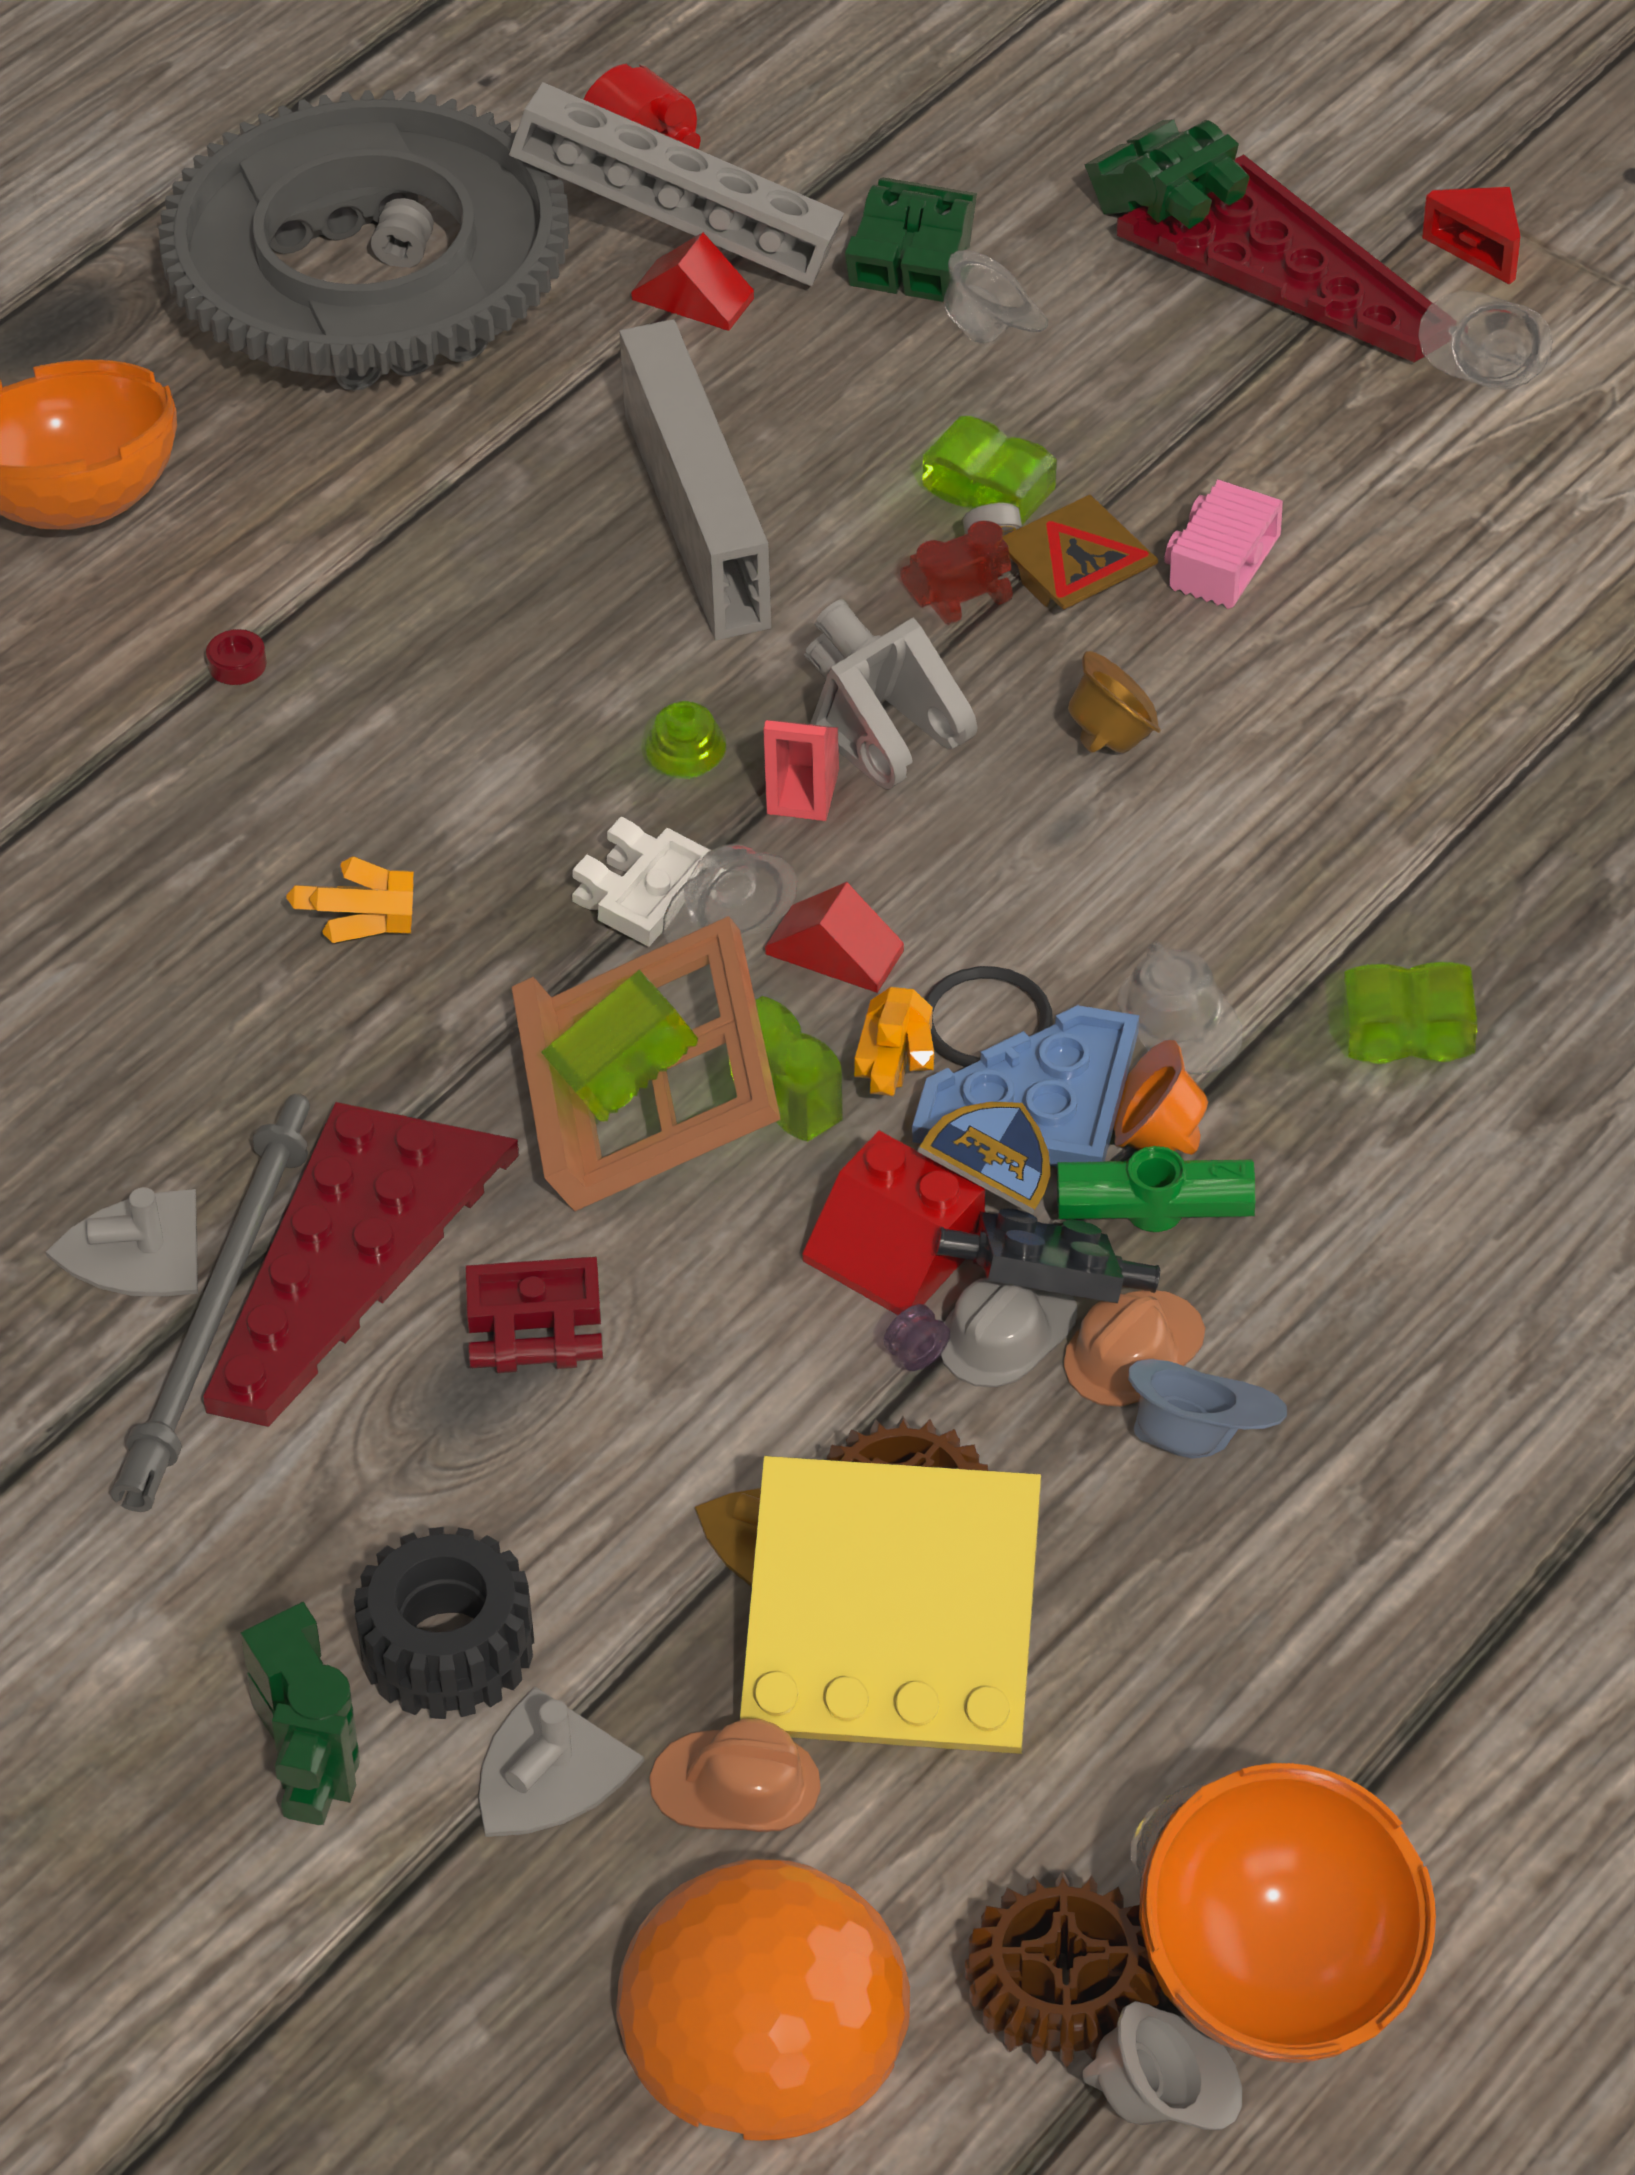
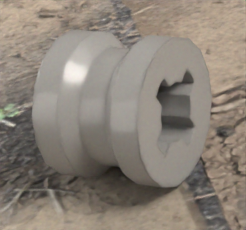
(402, 233)

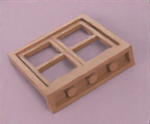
(567, 1126)

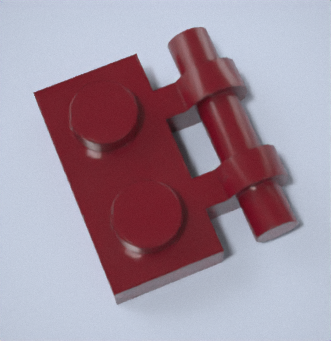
(533, 1297)

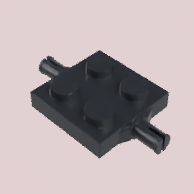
(1047, 1256)

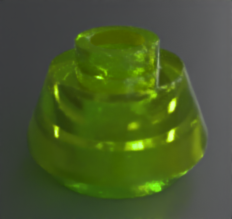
(685, 741)

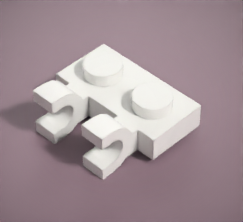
(652, 877)

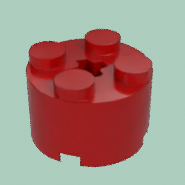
(647, 101)

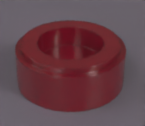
(236, 657)

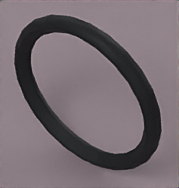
(984, 972)

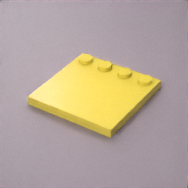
(892, 1604)

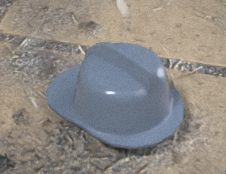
(1197, 1411)

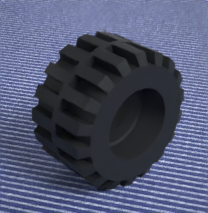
(436, 1578)

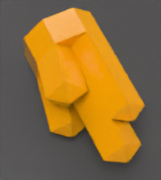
(379, 906)
(894, 1031)

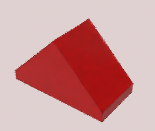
(1475, 227)
(696, 285)
(838, 938)

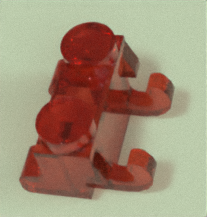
(960, 570)

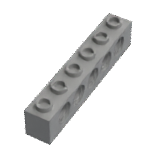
(676, 183)

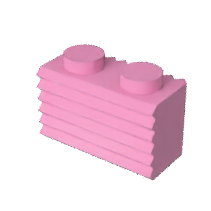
(1223, 543)

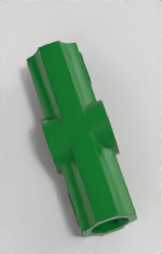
(1155, 1189)

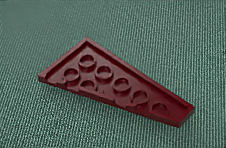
(1292, 258)
(349, 1238)

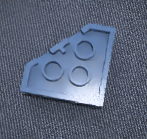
(1062, 1075)

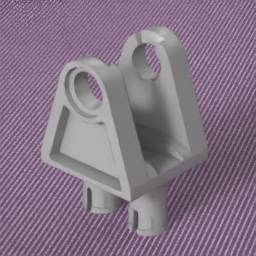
(877, 668)

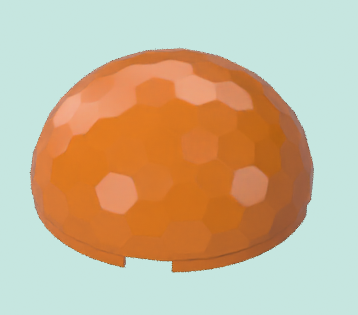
(82, 442)
(1287, 1912)
(763, 2000)

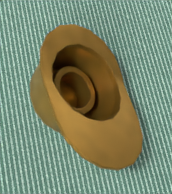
(1111, 707)

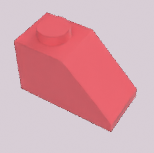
(800, 768)

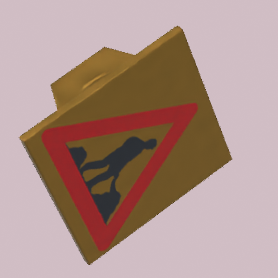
(1076, 553)

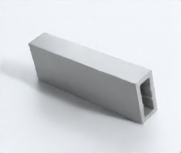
(696, 480)

